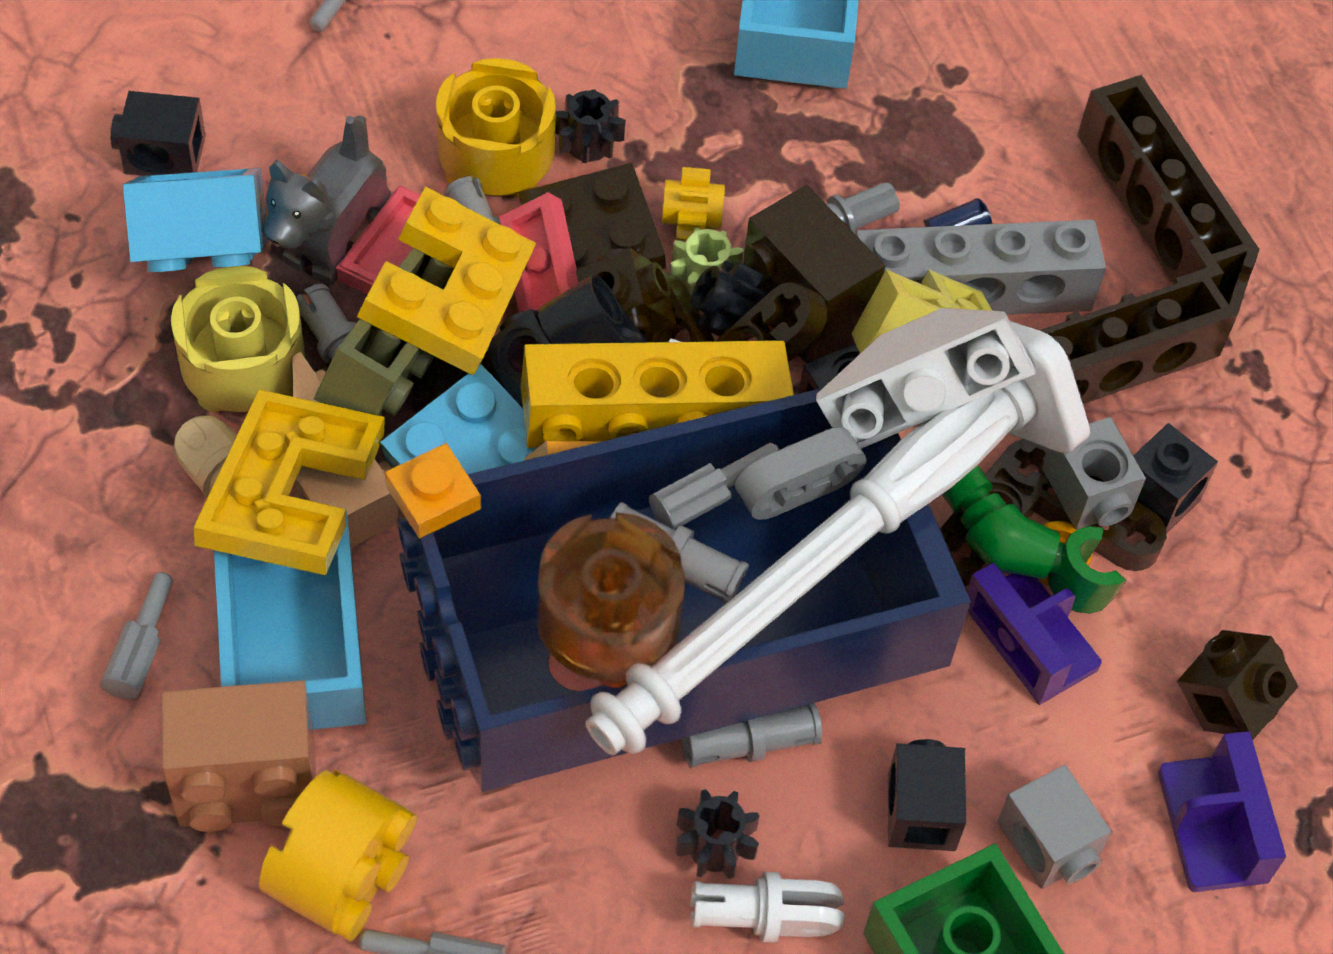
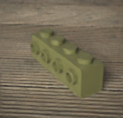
(373, 365)

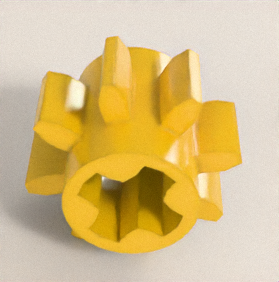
(693, 202)

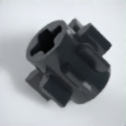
(589, 126)
(726, 295)
(719, 853)

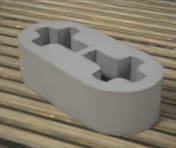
(800, 473)

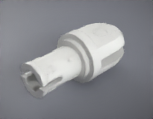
(770, 907)

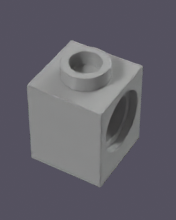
(1100, 456)
(1055, 828)

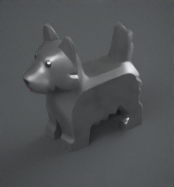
(324, 210)

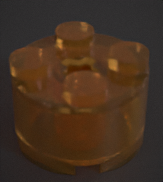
(610, 596)

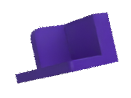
(1031, 631)
(1223, 817)

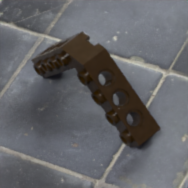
(1187, 230)

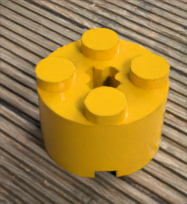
(496, 126)
(338, 852)

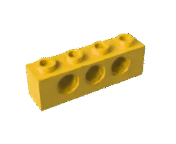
(639, 387)

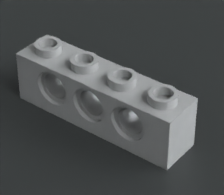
(1013, 264)

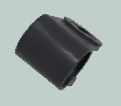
(587, 316)

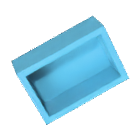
(797, 41)
(195, 216)
(293, 628)

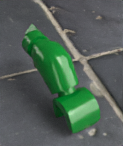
(1030, 549)

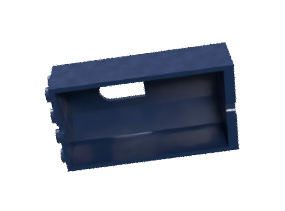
(867, 623)

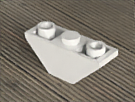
(923, 371)

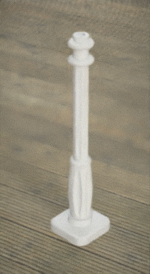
(910, 476)

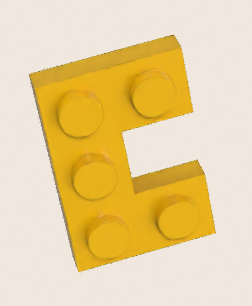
(464, 316)
(250, 499)

